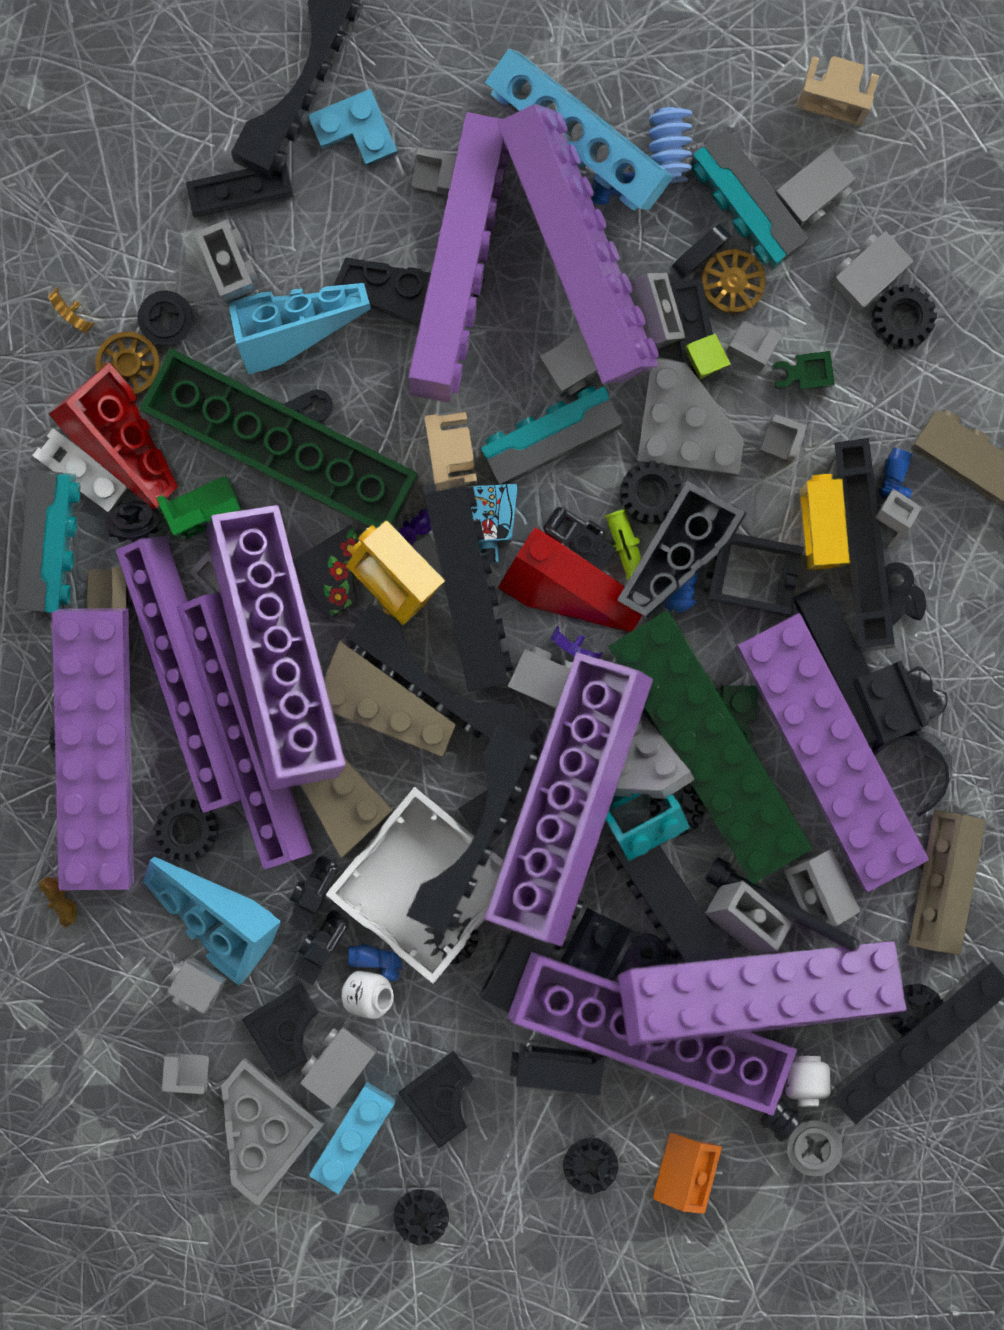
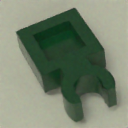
(810, 371)
(742, 704)

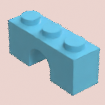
(352, 1137)

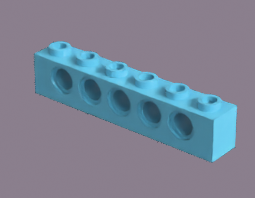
(649, 178)

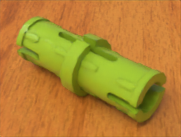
(618, 521)

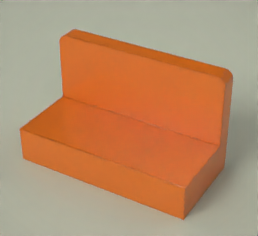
(687, 1173)

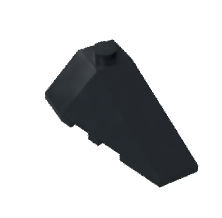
(686, 541)

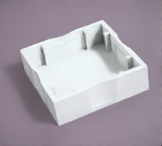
(383, 881)

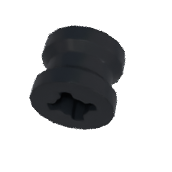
(783, 1120)

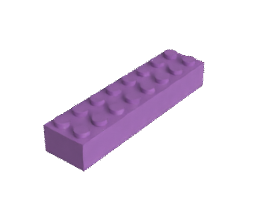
(578, 243)
(456, 265)
(274, 647)
(93, 748)
(831, 753)
(569, 798)
(760, 993)
(590, 1015)

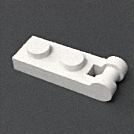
(93, 478)

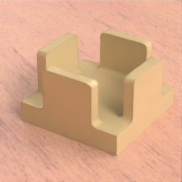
(838, 91)
(450, 448)

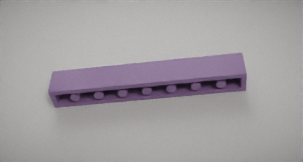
(155, 594)
(270, 814)

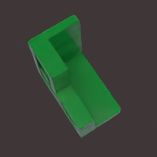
(192, 511)

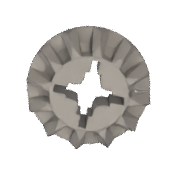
(830, 1150)

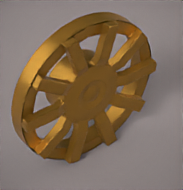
(733, 281)
(127, 361)

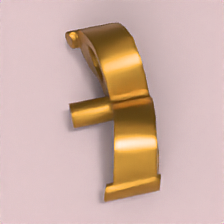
(68, 312)
(64, 907)

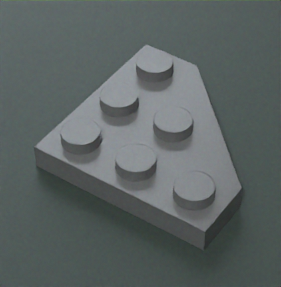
(685, 423)
(651, 765)
(262, 1130)

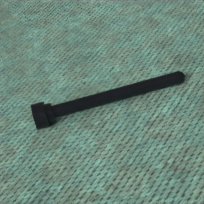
(722, 874)

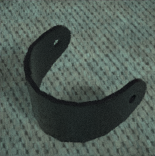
(940, 748)

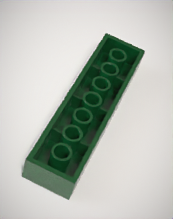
(278, 441)
(713, 748)

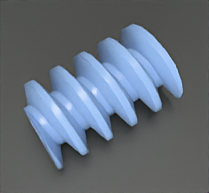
(669, 140)

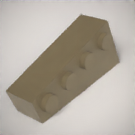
(377, 701)
(347, 807)

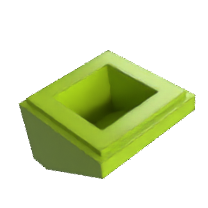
(707, 356)

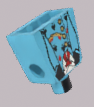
(497, 513)

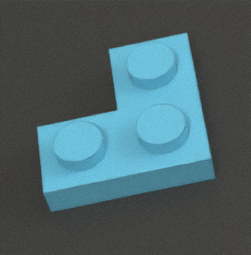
(358, 118)

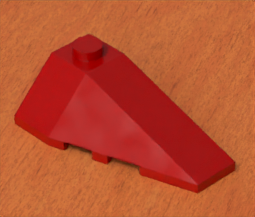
(111, 431)
(562, 582)

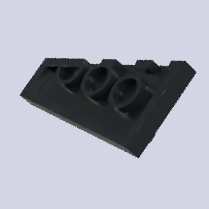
(389, 288)

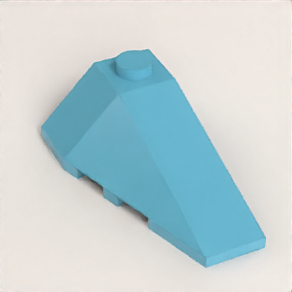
(280, 327)
(225, 922)

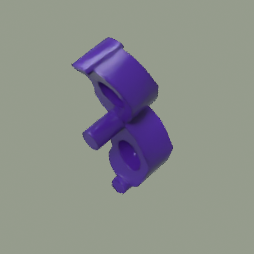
(418, 525)
(572, 648)

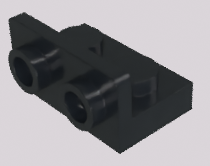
(598, 945)

